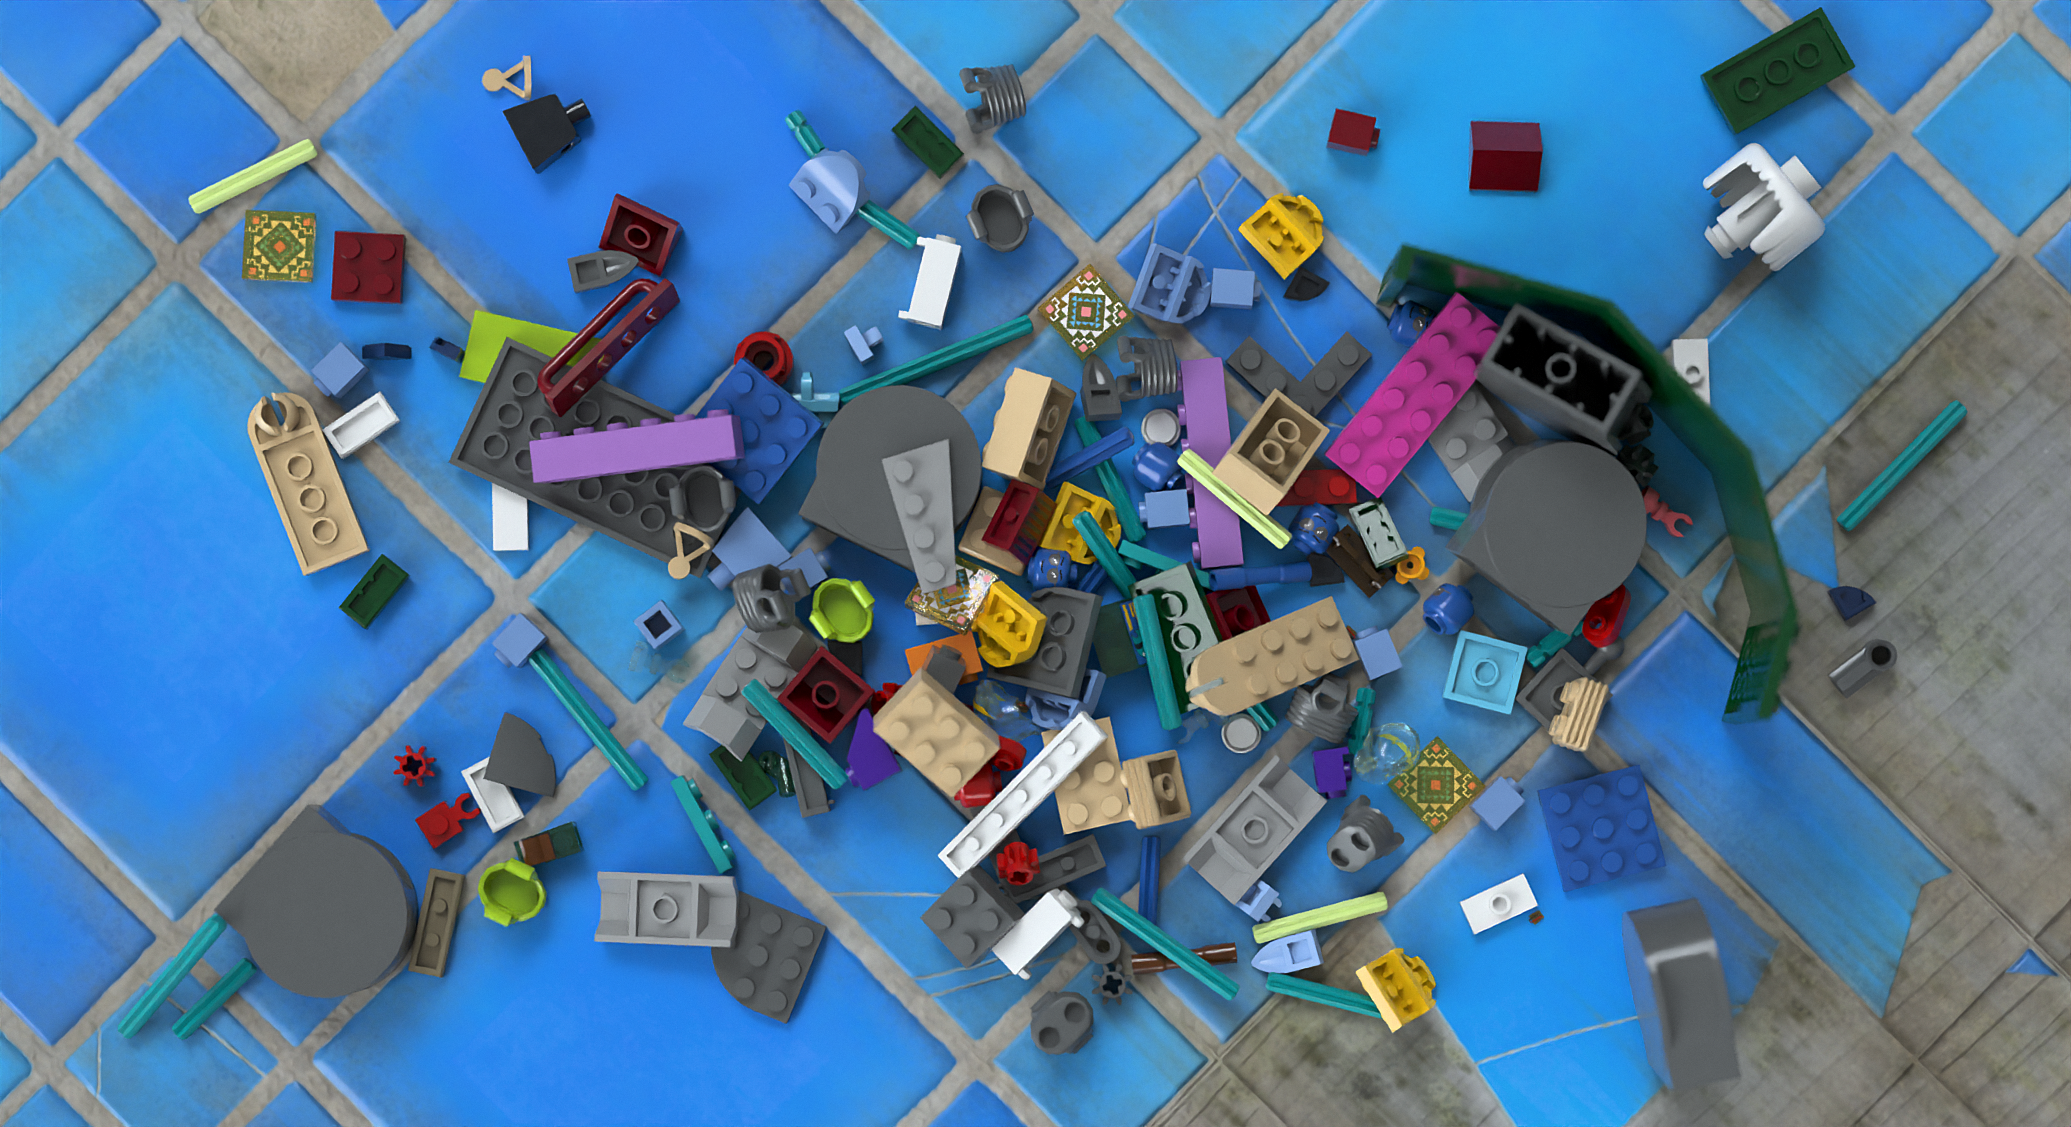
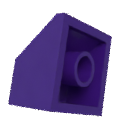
(870, 755)

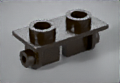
(1355, 561)

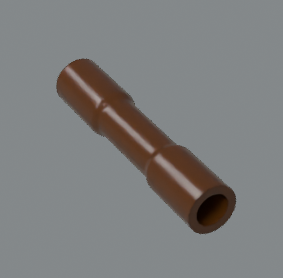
(1157, 962)

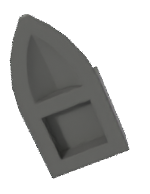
(599, 269)
(1099, 392)

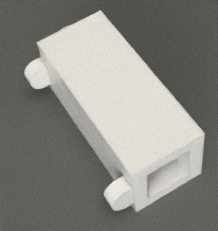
(934, 281)
(1037, 931)

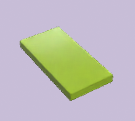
(490, 331)

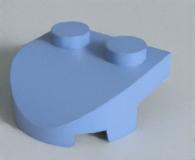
(832, 187)
(1170, 286)
(1056, 710)

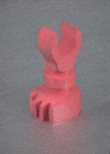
(1660, 511)

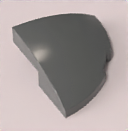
(521, 758)

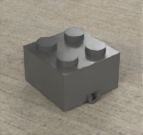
(972, 916)

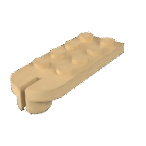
(305, 483)
(1272, 658)

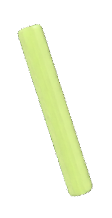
(252, 176)
(1264, 524)
(1320, 917)

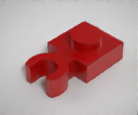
(443, 822)

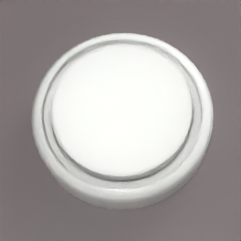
(1161, 426)
(1241, 733)

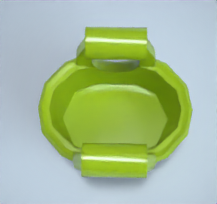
(842, 610)
(511, 892)

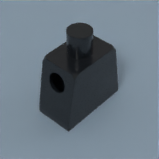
(546, 128)

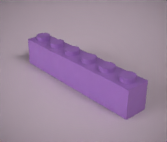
(1209, 437)
(636, 448)

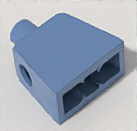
(744, 548)

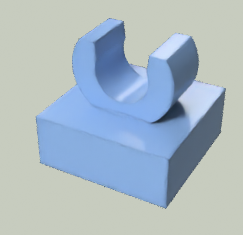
(862, 343)
(1258, 900)

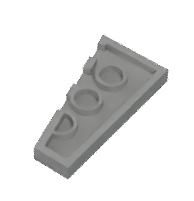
(924, 505)

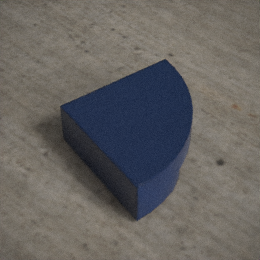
(447, 349)
(386, 351)
(1850, 600)

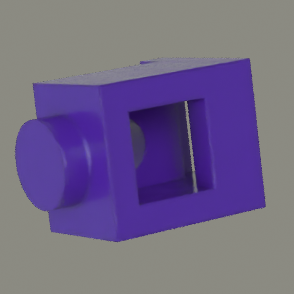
(1331, 772)

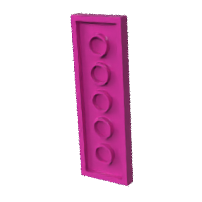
(1414, 396)

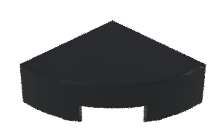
(1305, 286)
(1324, 570)
(848, 653)

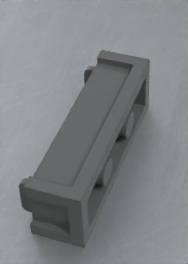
(807, 782)

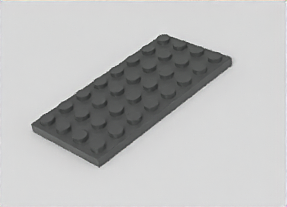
(622, 506)

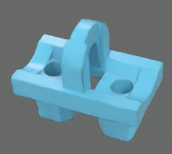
(822, 404)

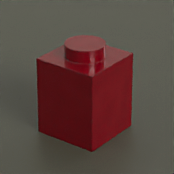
(1353, 132)

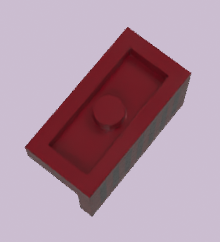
(1019, 521)

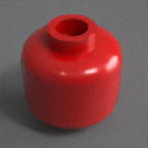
(980, 788)

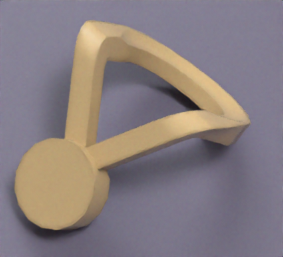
(494, 80)
(679, 566)

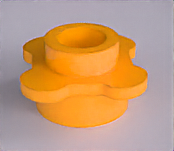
(1418, 571)

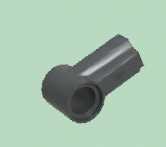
(1861, 669)

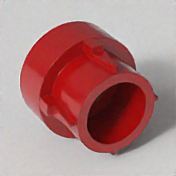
(768, 343)

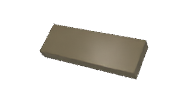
(436, 922)

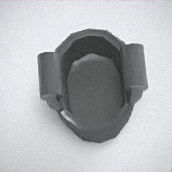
(999, 93)
(1000, 217)
(1153, 365)
(703, 498)
(763, 601)
(1321, 718)
(1362, 836)
(1061, 1022)

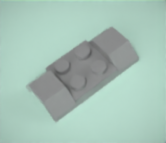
(1469, 440)
(765, 656)
(1254, 830)
(668, 909)

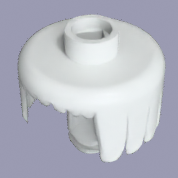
(1766, 207)

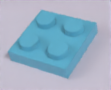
(1484, 672)

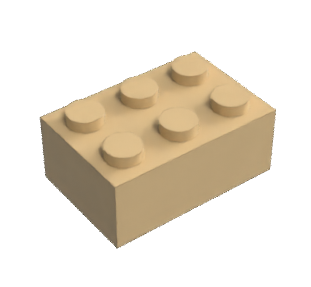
(1028, 428)
(1270, 452)
(936, 732)
(1094, 790)

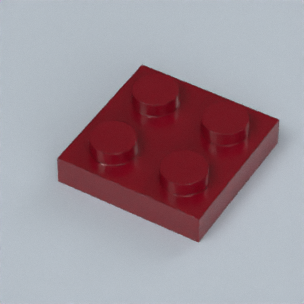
(368, 267)

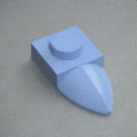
(1290, 953)

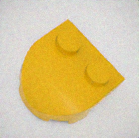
(1285, 231)
(1062, 533)
(1008, 627)
(1399, 987)

